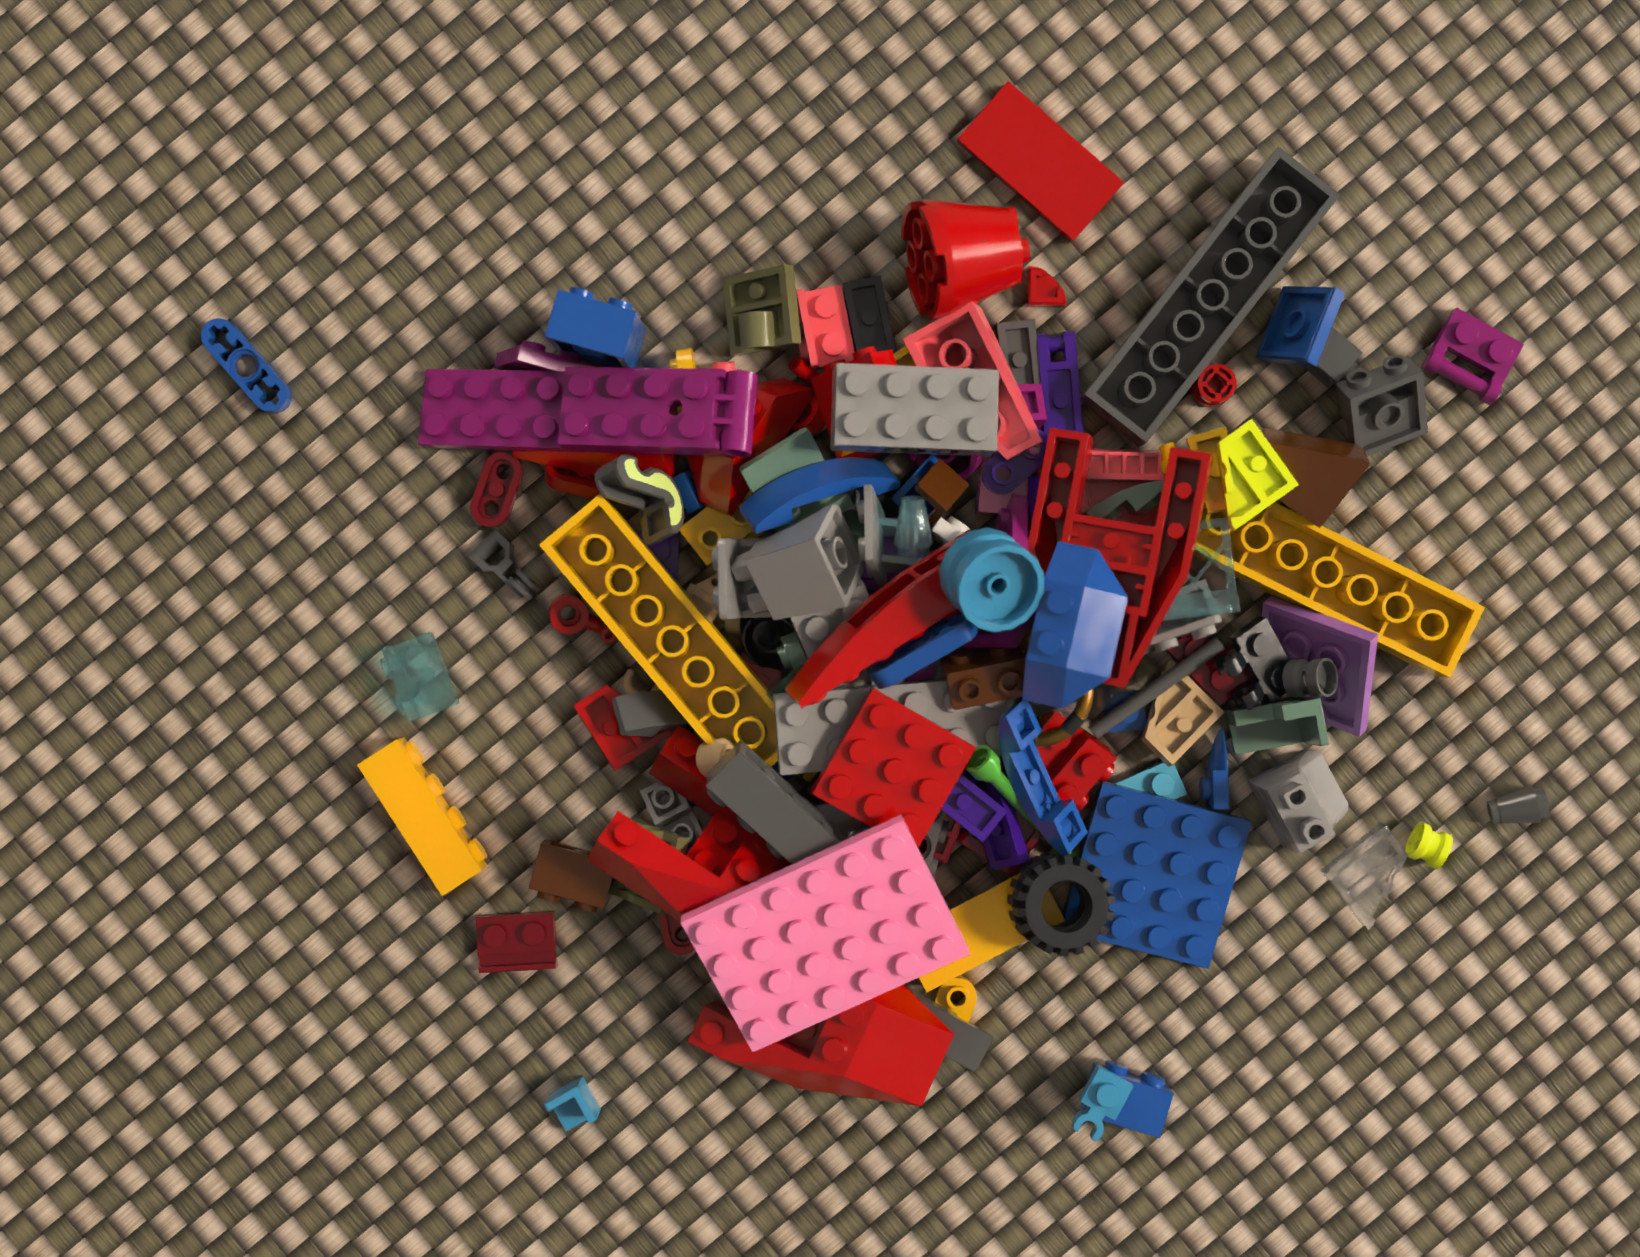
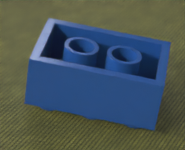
(596, 330)

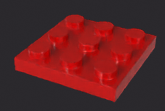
(893, 766)

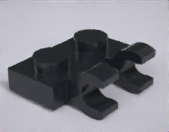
(1264, 659)

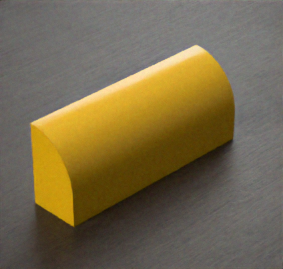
(987, 930)

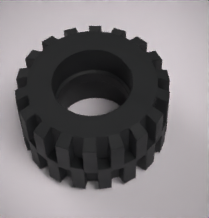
(1091, 912)

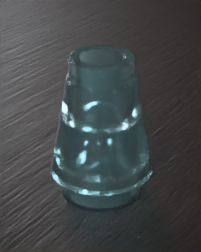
(913, 528)

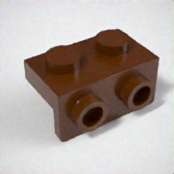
(983, 675)

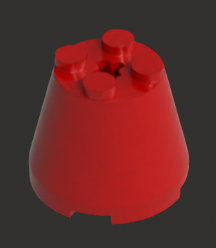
(960, 254)

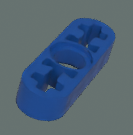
(235, 338)
(918, 653)

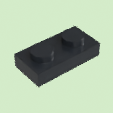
(868, 314)

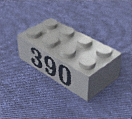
(914, 409)

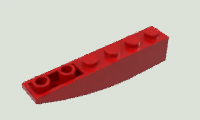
(876, 628)

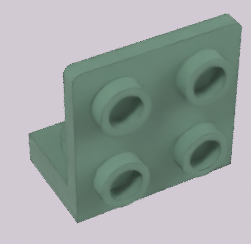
(783, 458)

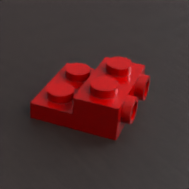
(1075, 762)

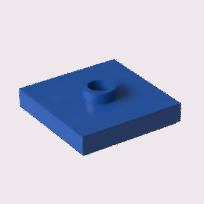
(1300, 325)

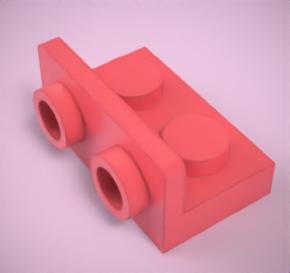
(824, 326)

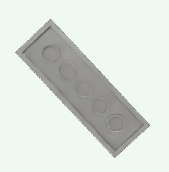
(811, 734)

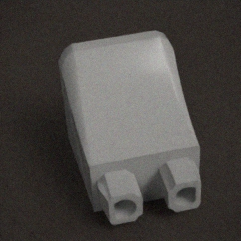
(802, 567)
(1300, 800)

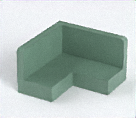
(1277, 724)

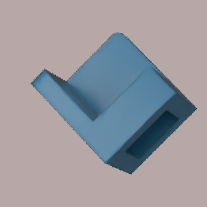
(573, 1104)

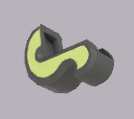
(646, 490)

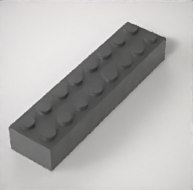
(1209, 297)

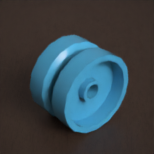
(991, 579)

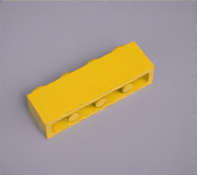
(423, 814)

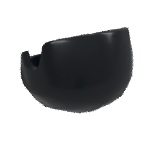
(762, 637)

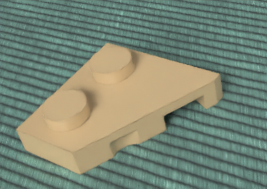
(1178, 719)

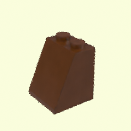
(1321, 468)

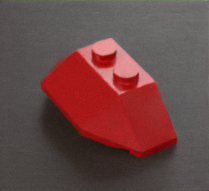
(776, 411)

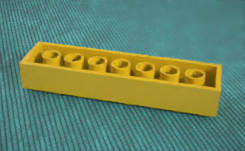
(1349, 583)
(663, 628)

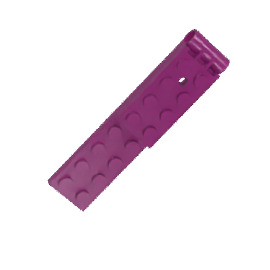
(591, 410)

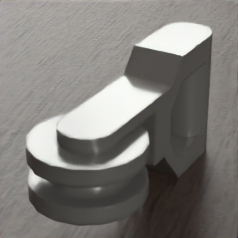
(523, 583)

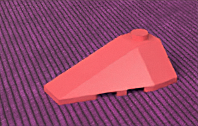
(969, 342)

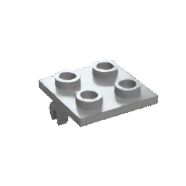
(872, 545)

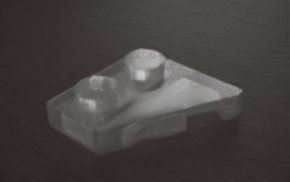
(1366, 872)

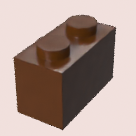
(567, 873)

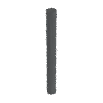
(1156, 687)

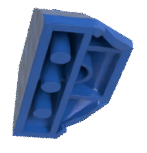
(1074, 627)

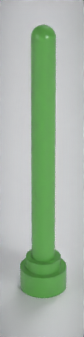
(986, 767)

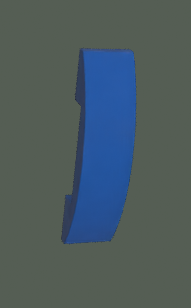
(774, 502)
(1053, 817)

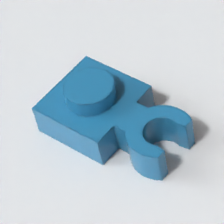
(1104, 1096)

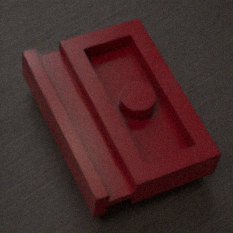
(516, 941)

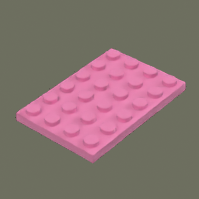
(825, 933)

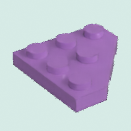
(1351, 648)

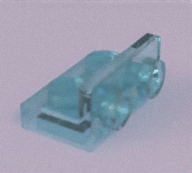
(419, 677)

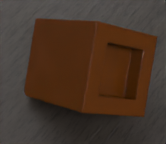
(941, 488)

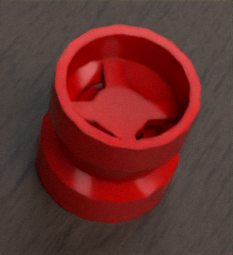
(1206, 386)

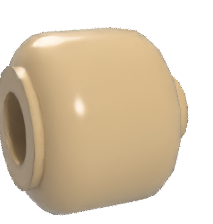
(709, 755)

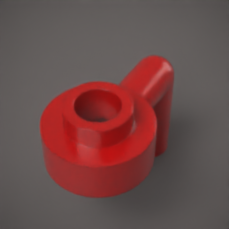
(812, 415)
(580, 619)

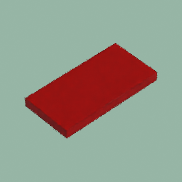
(1040, 161)

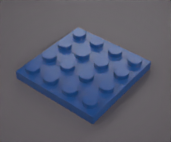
(1166, 870)

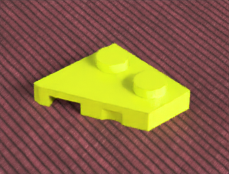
(1250, 474)

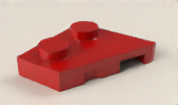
(600, 720)

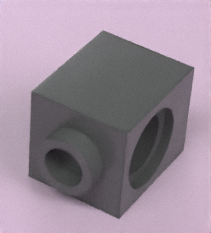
(1336, 360)

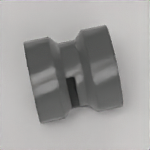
(1313, 677)

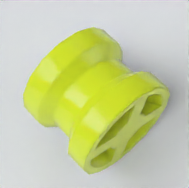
(1429, 845)

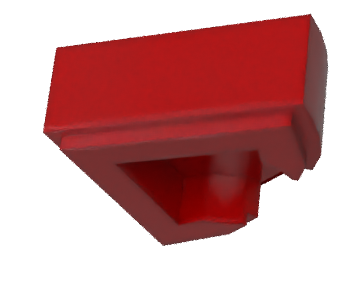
(1043, 289)

